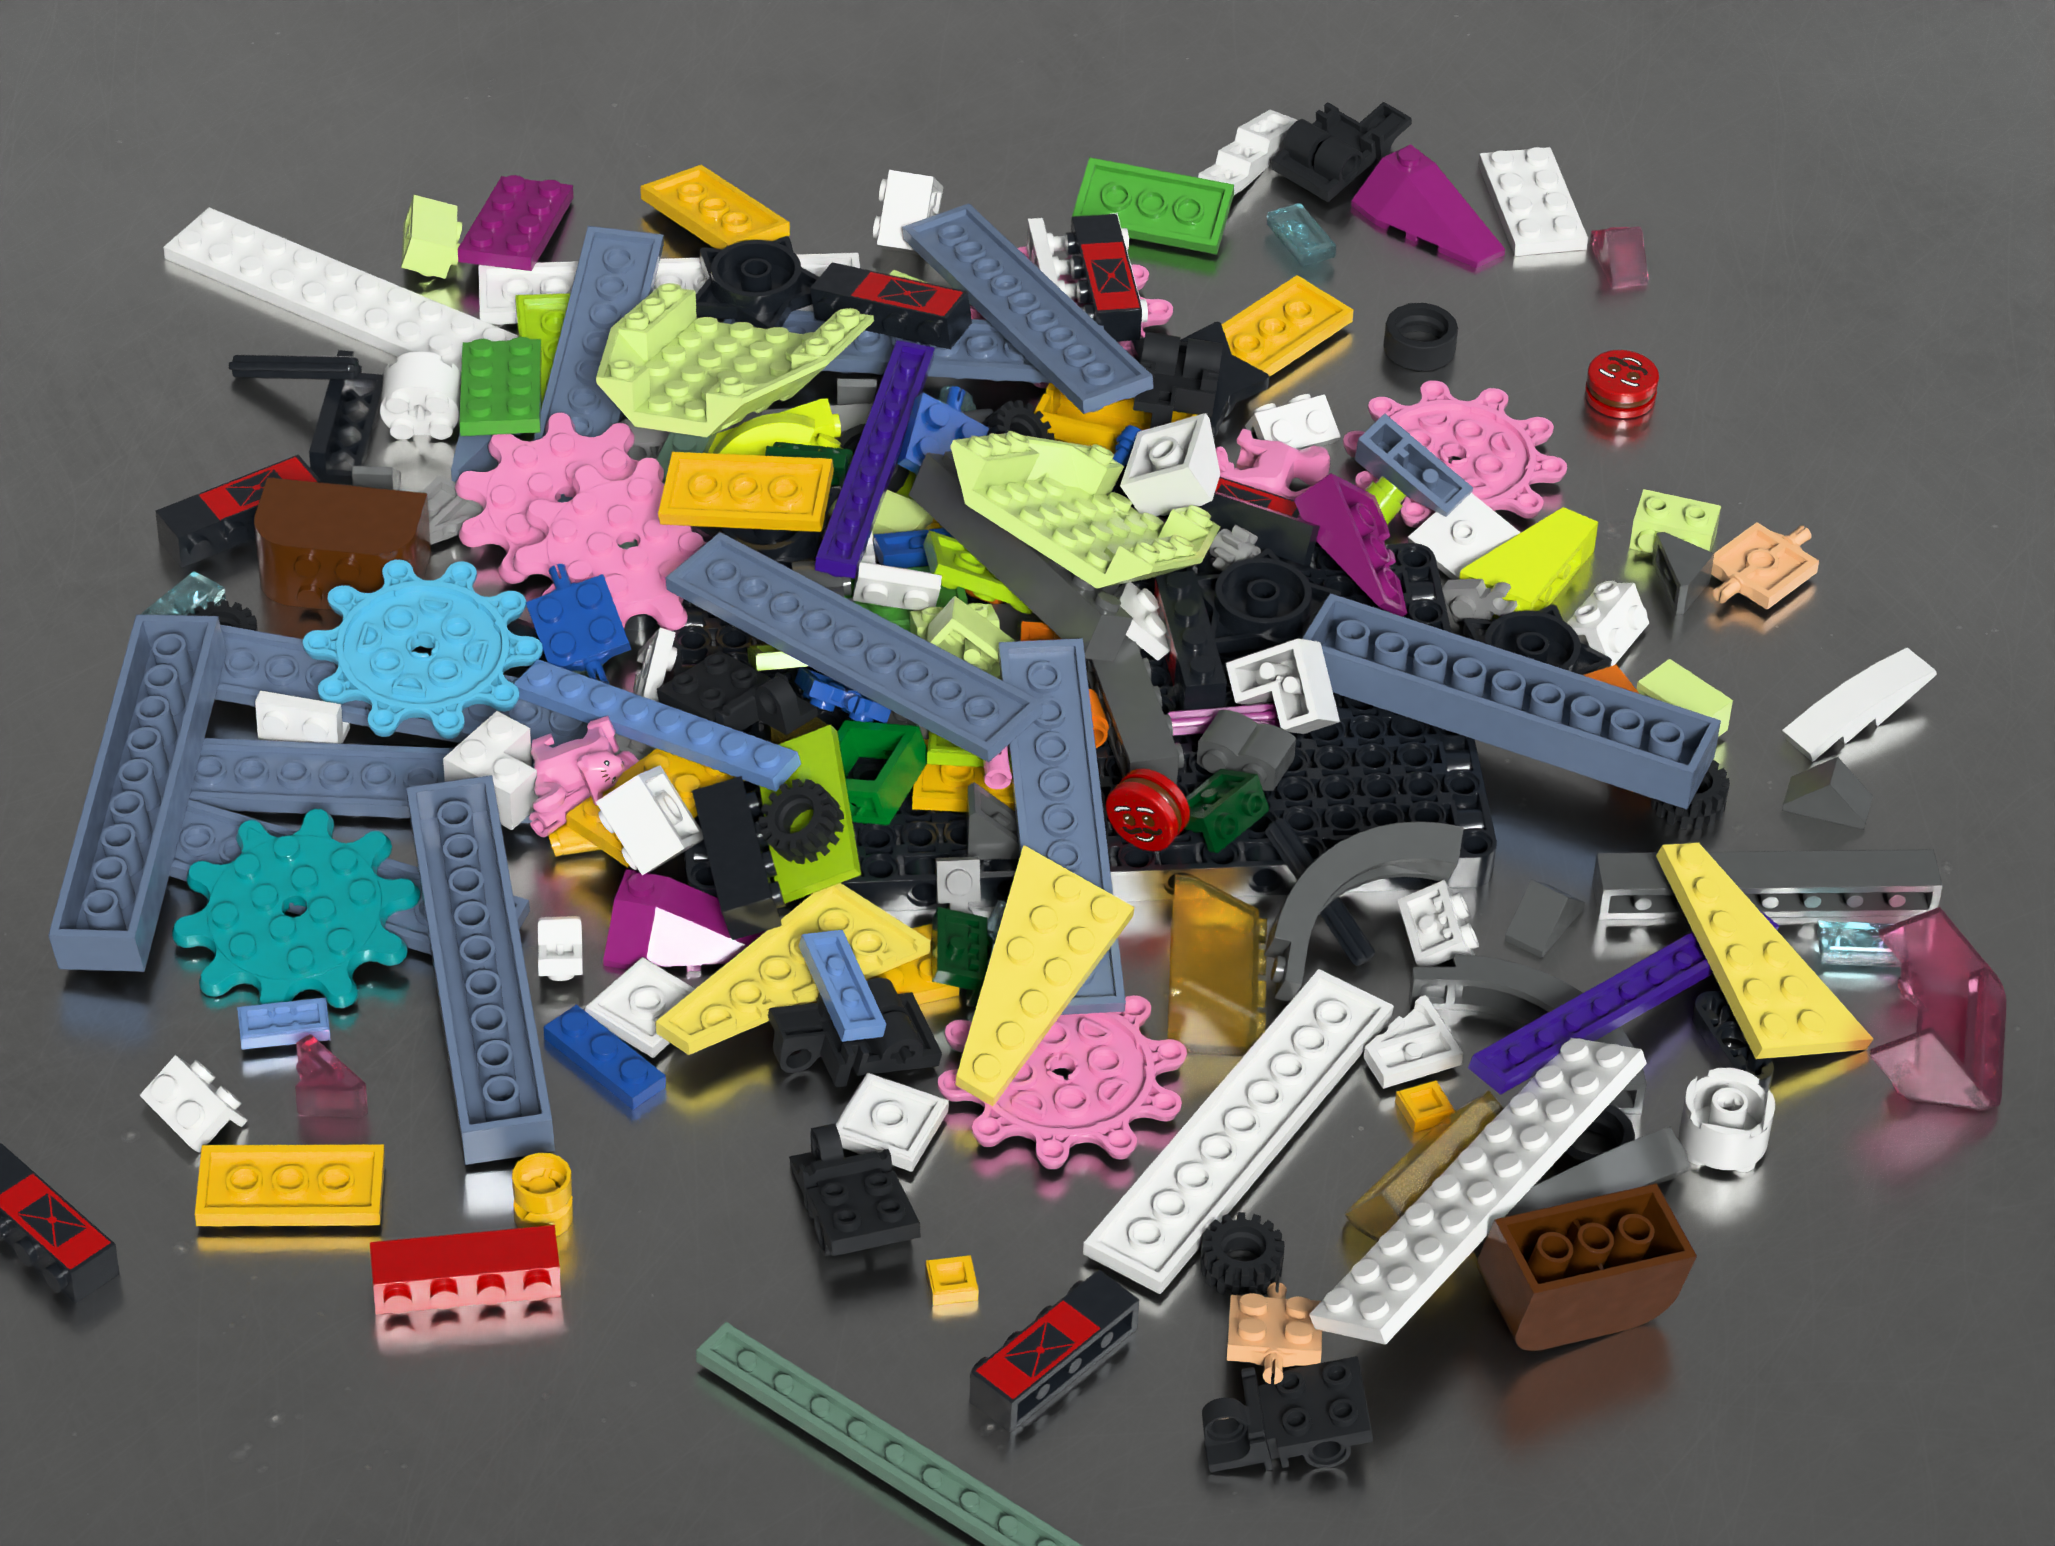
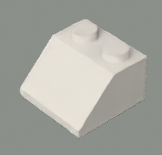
(1172, 467)
(649, 820)

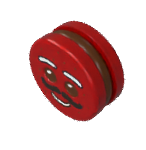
(1621, 384)
(1147, 809)

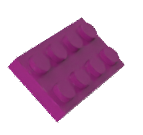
(516, 223)

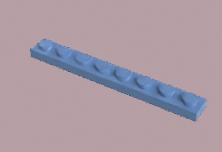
(659, 725)

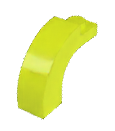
(763, 431)

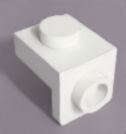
(560, 947)

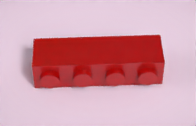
(465, 1269)

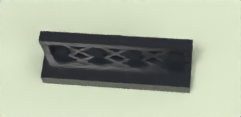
(335, 426)

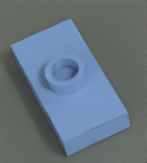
(283, 1023)

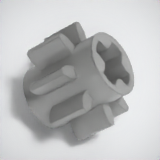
(1233, 547)

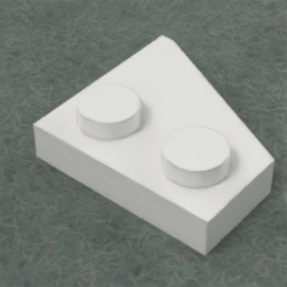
(1146, 625)
(657, 658)
(1413, 1047)

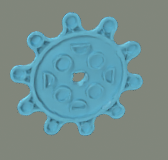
(442, 614)

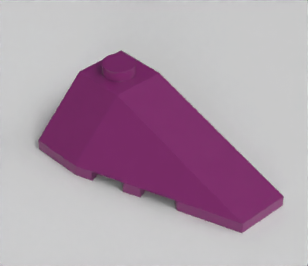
(1419, 199)
(1354, 536)
(668, 925)

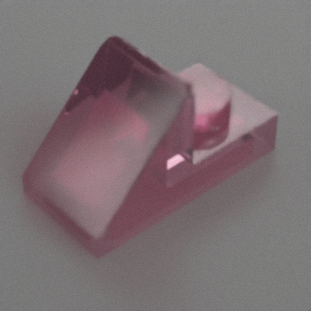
(1621, 255)
(327, 1083)

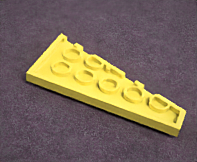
(1043, 954)
(775, 973)
(1764, 980)

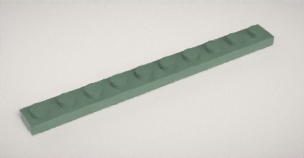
(873, 1443)

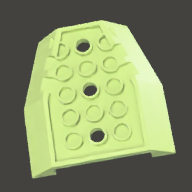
(709, 374)
(1065, 508)

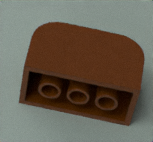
(335, 536)
(1585, 1267)

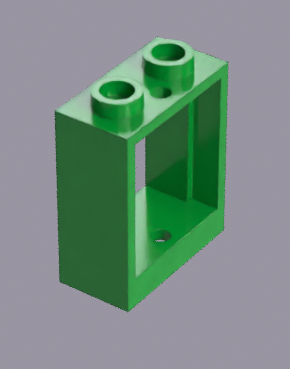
(906, 756)

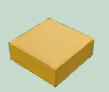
(1423, 1105)
(951, 1280)

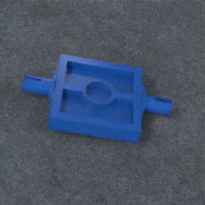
(935, 427)
(578, 624)
(828, 693)

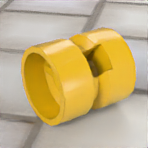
(542, 1192)

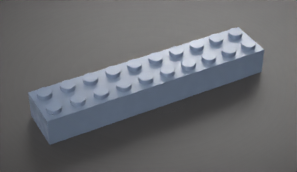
(1515, 702)
(138, 794)
(480, 971)

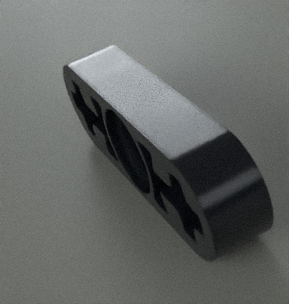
(1705, 1019)

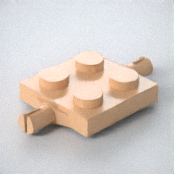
(1763, 565)
(1273, 1331)

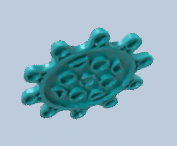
(307, 952)

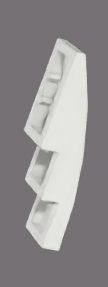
(1251, 151)
(1857, 702)

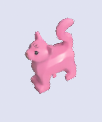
(1275, 464)
(576, 764)

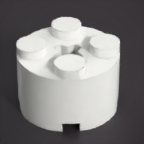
(420, 396)
(1726, 1120)

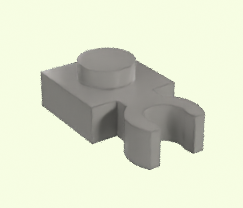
(1473, 600)
(958, 882)

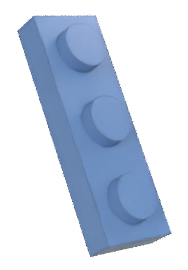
(842, 985)

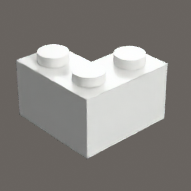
(906, 201)
(1293, 678)
(504, 751)

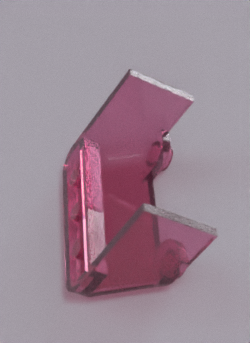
(1960, 1018)

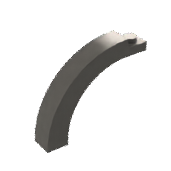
(1379, 853)
(1513, 993)
(1632, 1165)

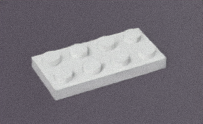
(1532, 201)

